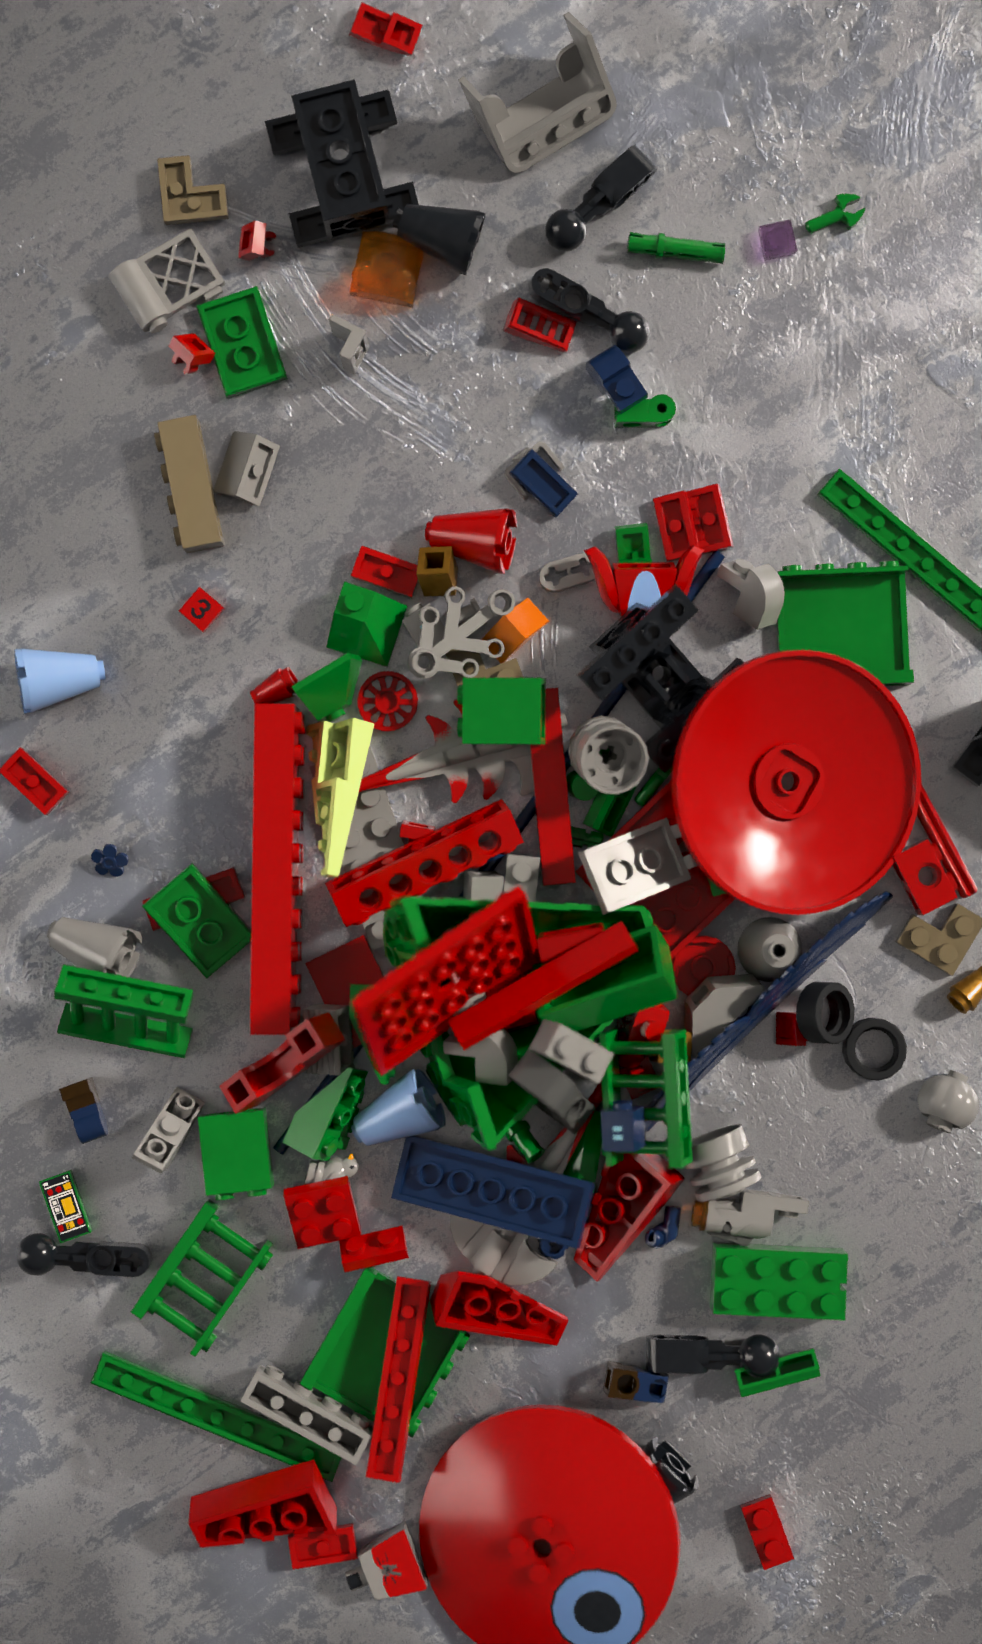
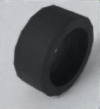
(809, 1012)
(896, 1060)

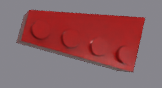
(265, 1507)

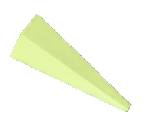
(339, 765)

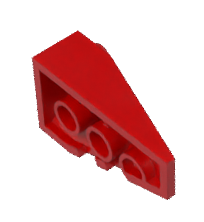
(622, 1208)

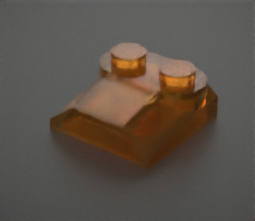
(386, 269)

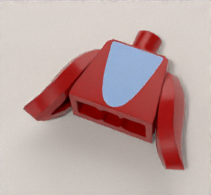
(640, 581)

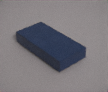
(543, 483)

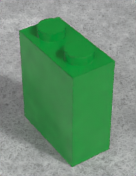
(502, 711)
(236, 1153)

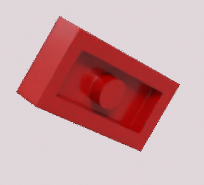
(385, 572)
(33, 781)
(373, 1249)
(767, 1532)
(323, 1549)

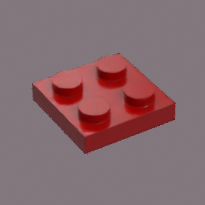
(322, 1212)

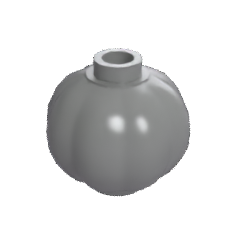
(948, 1101)

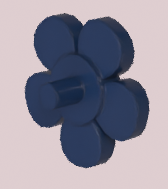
(109, 860)

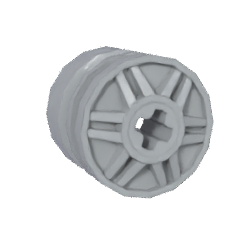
(611, 772)
(720, 1164)

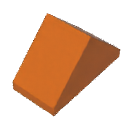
(516, 629)

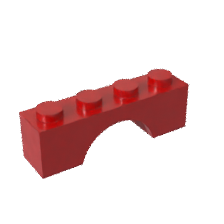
(266, 1076)

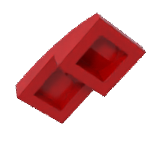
(385, 30)

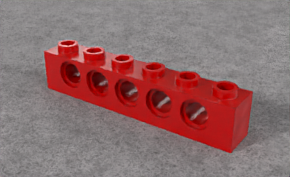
(431, 847)

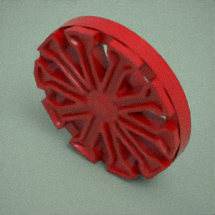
(387, 700)

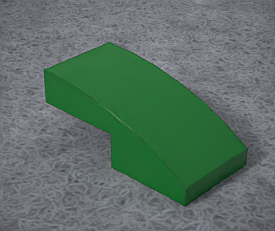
(633, 543)

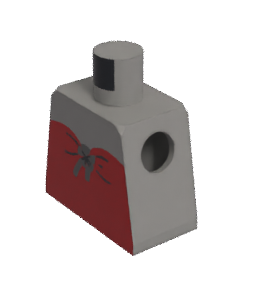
(389, 1565)

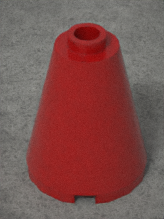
(476, 537)

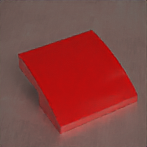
(693, 519)

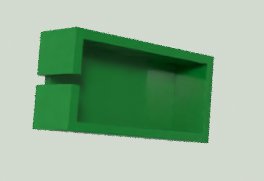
(620, 990)
(778, 1281)

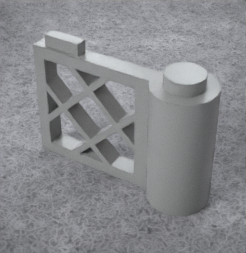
(144, 294)

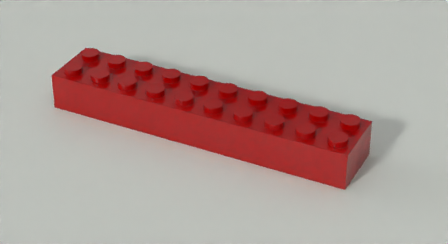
(276, 869)

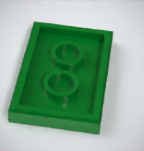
(242, 342)
(199, 920)

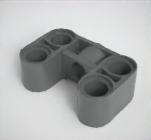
(553, 1090)

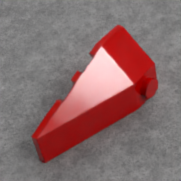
(492, 1308)

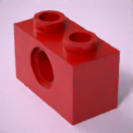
(924, 897)

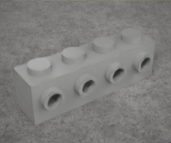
(308, 1414)

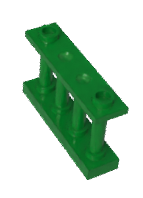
(128, 996)
(673, 1082)
(190, 1249)

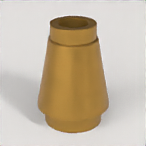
(967, 992)

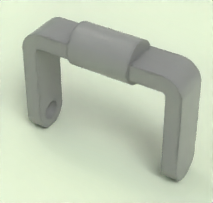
(537, 447)

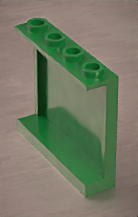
(849, 614)
(354, 1351)

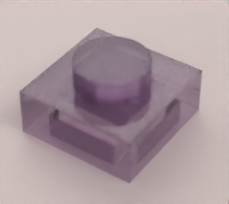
(777, 240)

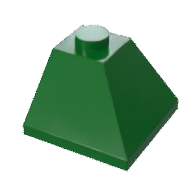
(366, 624)
(330, 688)

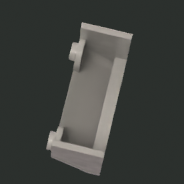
(554, 112)

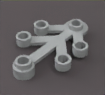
(456, 637)

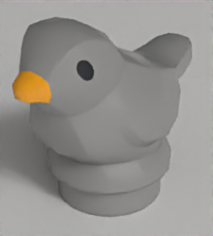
(331, 1169)

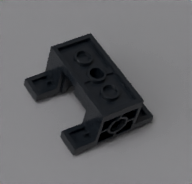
(348, 188)
(630, 654)

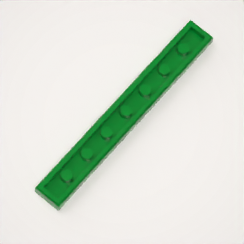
(904, 546)
(211, 1413)

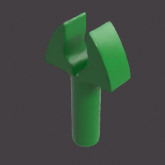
(837, 214)
(651, 786)

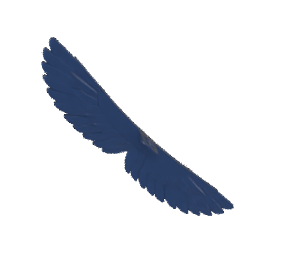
(776, 994)

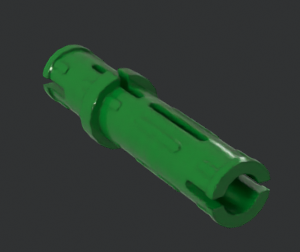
(664, 246)

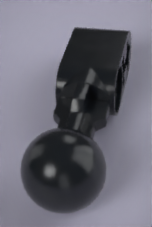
(612, 188)
(626, 330)
(39, 1254)
(697, 1354)

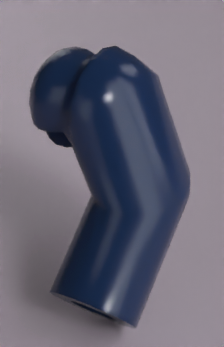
(665, 1231)

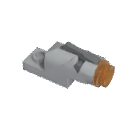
(748, 1218)

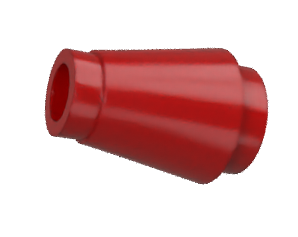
(275, 687)

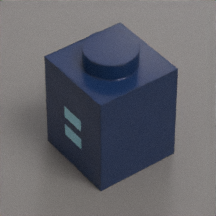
(623, 1127)

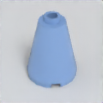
(54, 676)
(400, 1111)

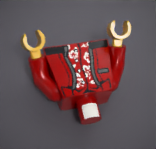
(641, 1026)

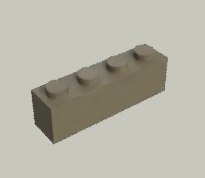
(190, 484)

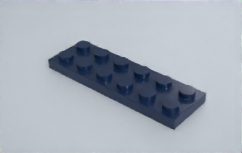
(493, 1191)

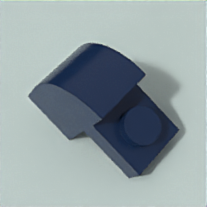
(615, 378)

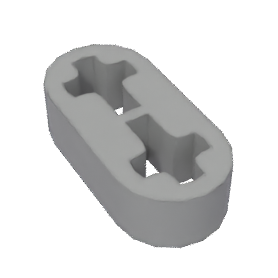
(566, 582)

